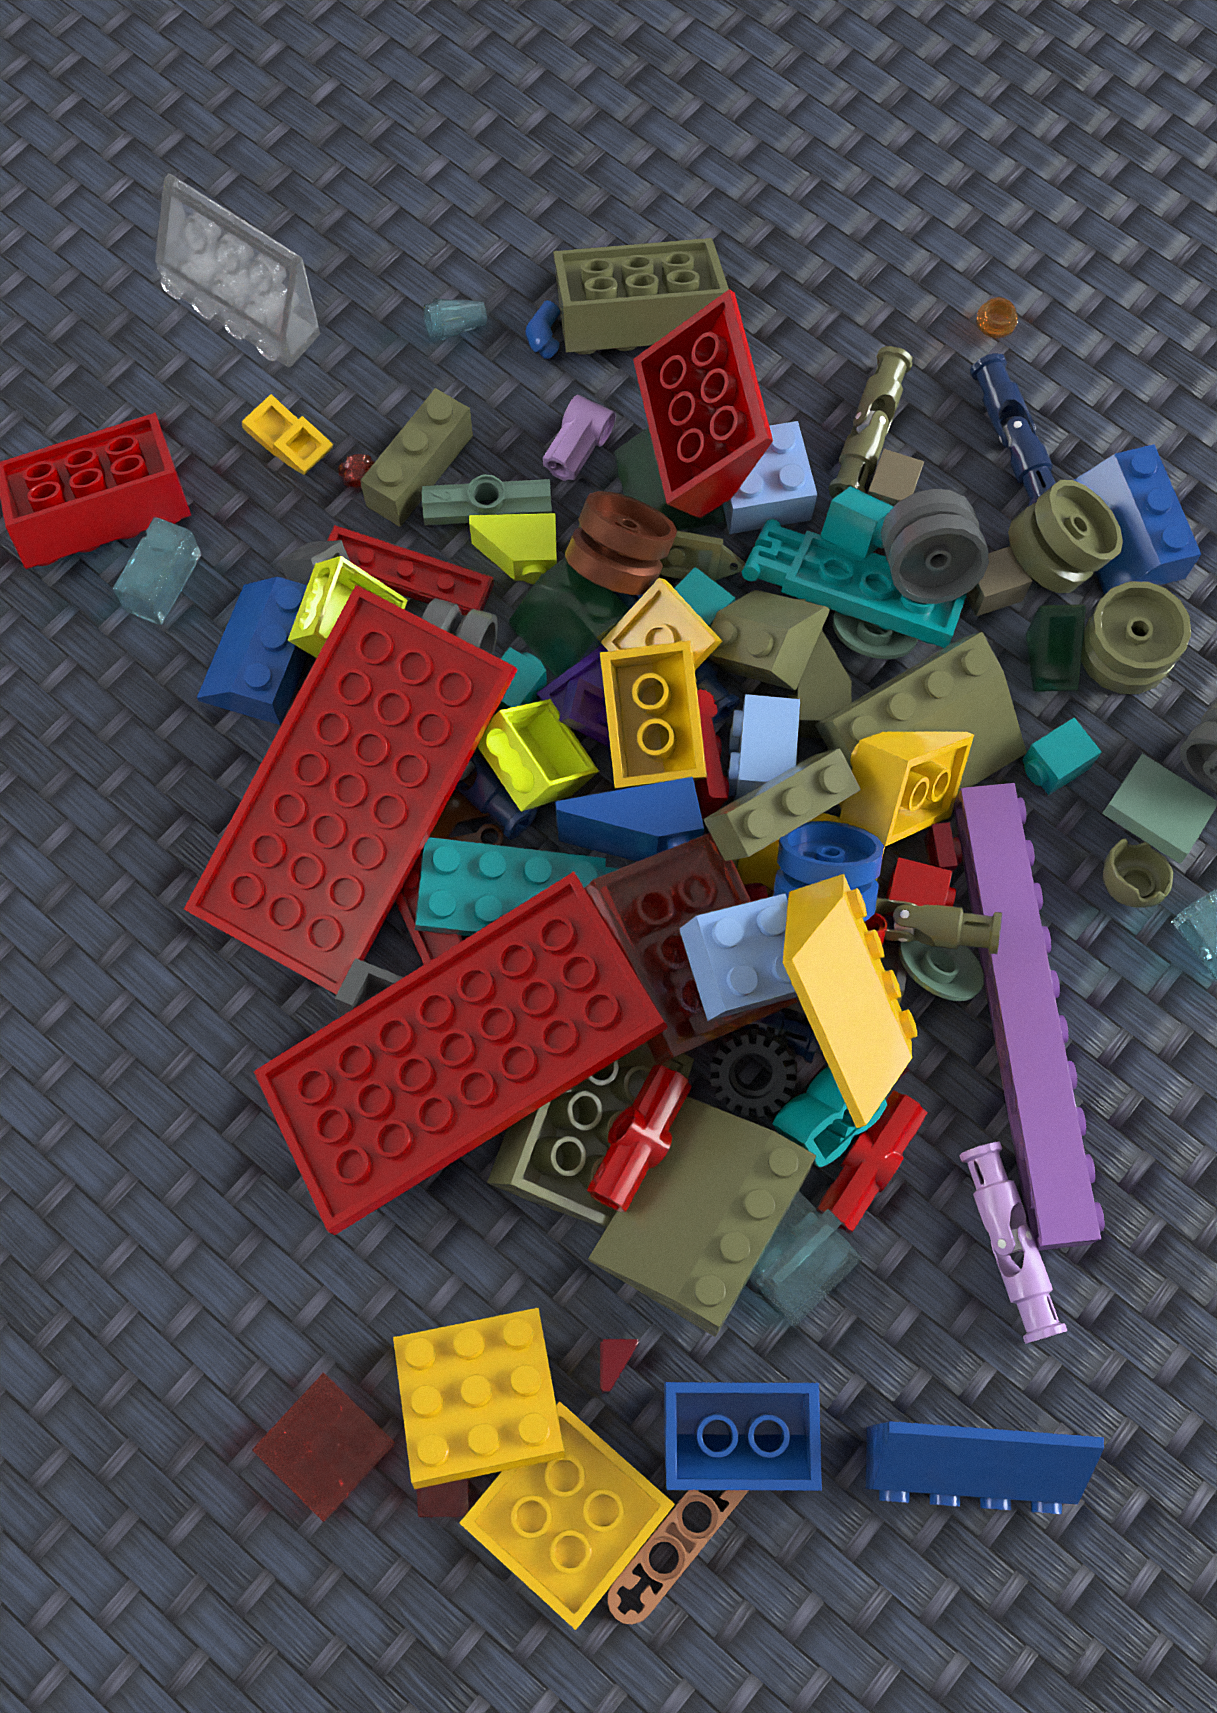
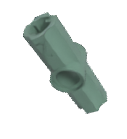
(457, 501)

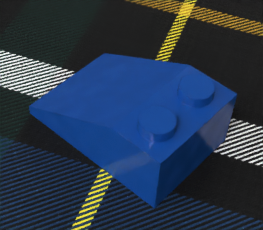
(632, 820)

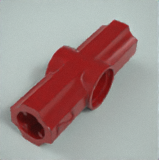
(639, 1138)
(873, 1160)

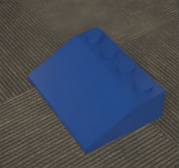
(979, 1464)

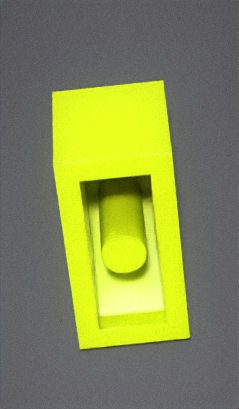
(517, 542)

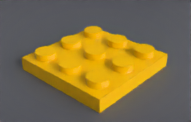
(477, 1398)
(569, 1520)

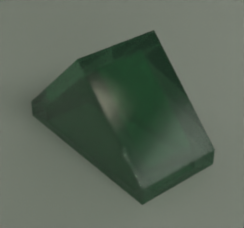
(1056, 647)

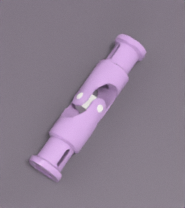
(1008, 1230)

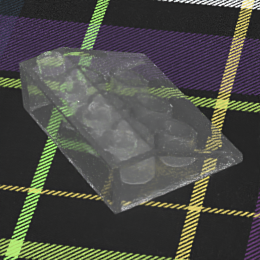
(234, 274)

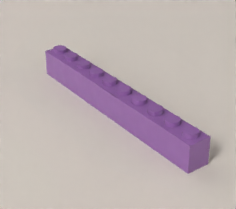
(1026, 1022)

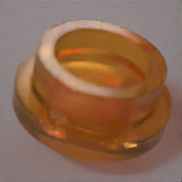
(997, 318)

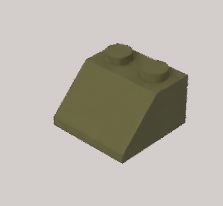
(767, 637)

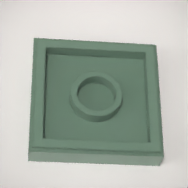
(1161, 808)

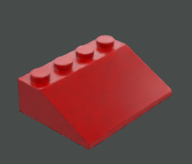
(704, 407)
(90, 491)

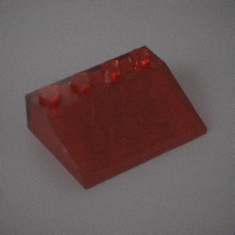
(645, 912)

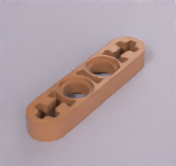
(687, 1545)

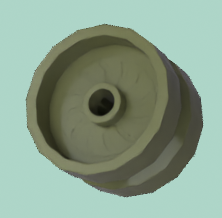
(1065, 536)
(1135, 637)

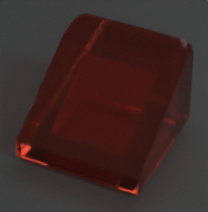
(444, 1499)

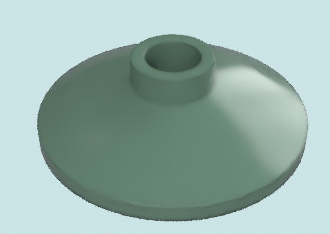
(871, 639)
(943, 971)

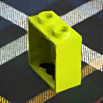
(326, 597)
(535, 754)

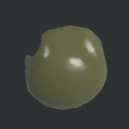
(1137, 875)

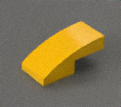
(286, 436)

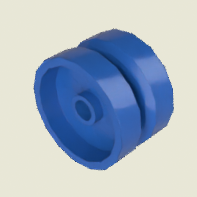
(828, 850)

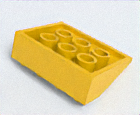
(847, 993)

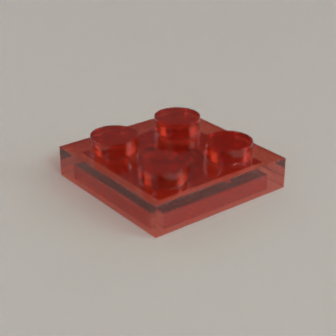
(324, 1447)

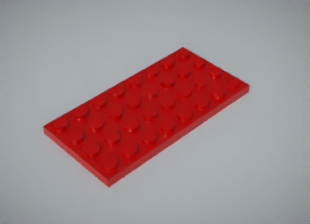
(350, 789)
(457, 1052)

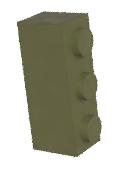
(417, 457)
(782, 805)

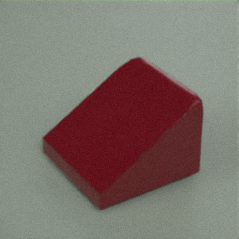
(613, 1359)

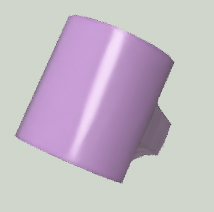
(582, 429)

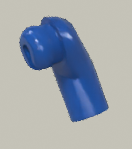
(539, 330)

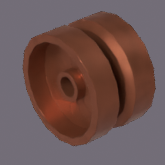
(620, 542)

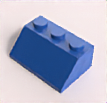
(1152, 524)
(255, 661)
(742, 1436)

